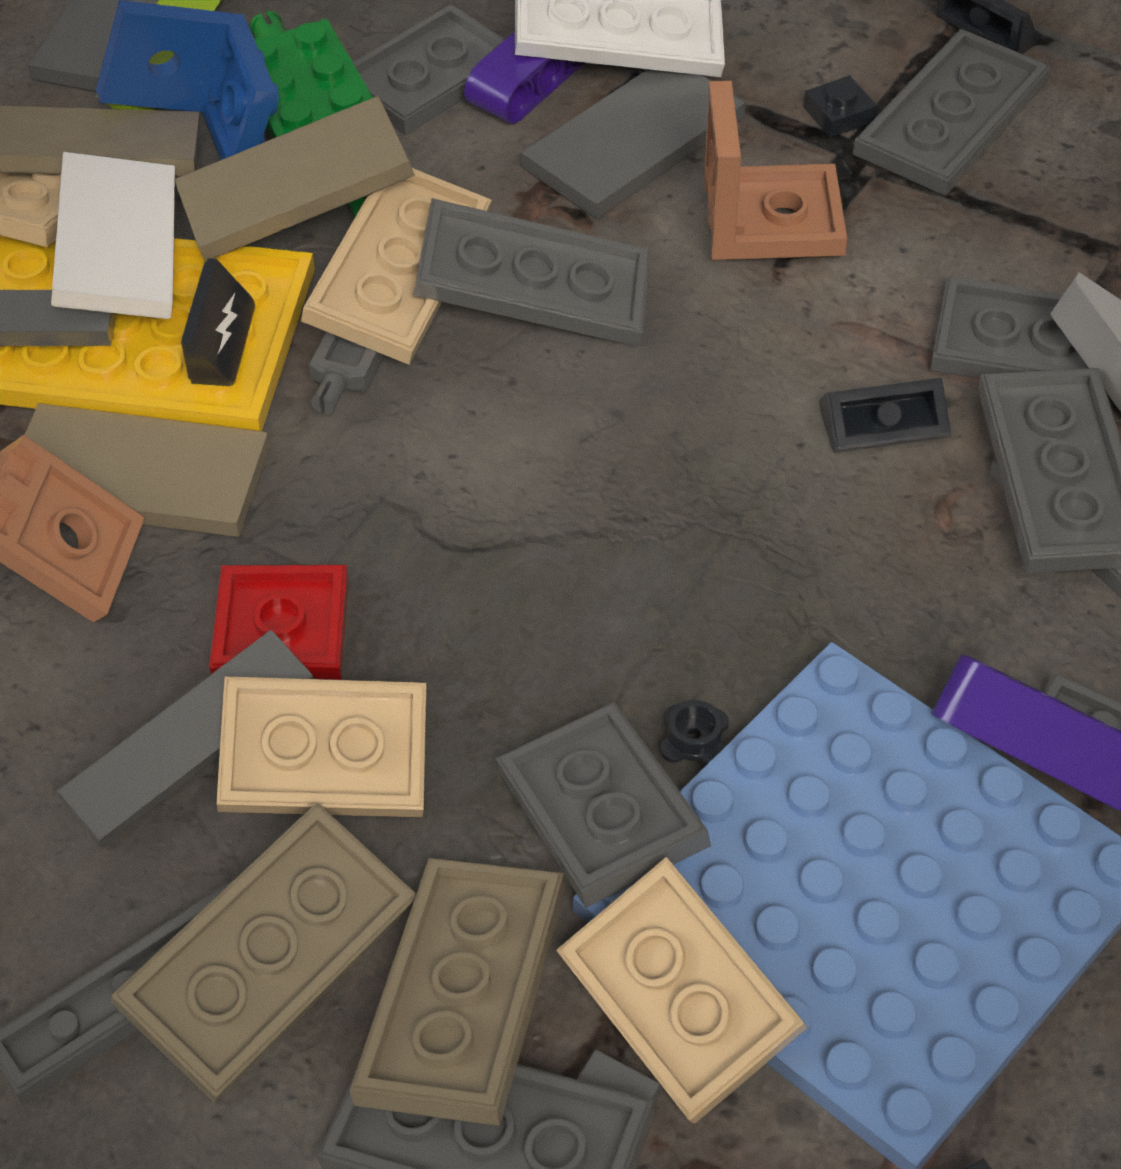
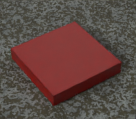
(294, 601)

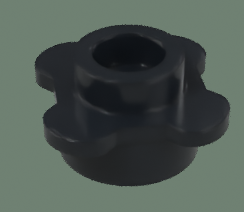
(696, 718)

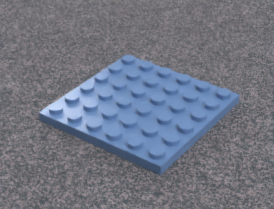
(896, 897)

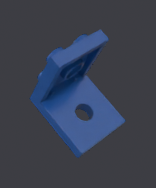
(211, 71)

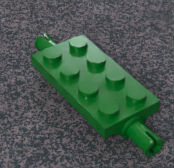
(310, 73)

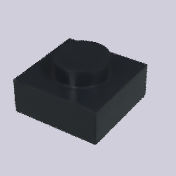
(840, 106)

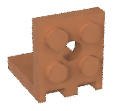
(746, 197)
(39, 495)

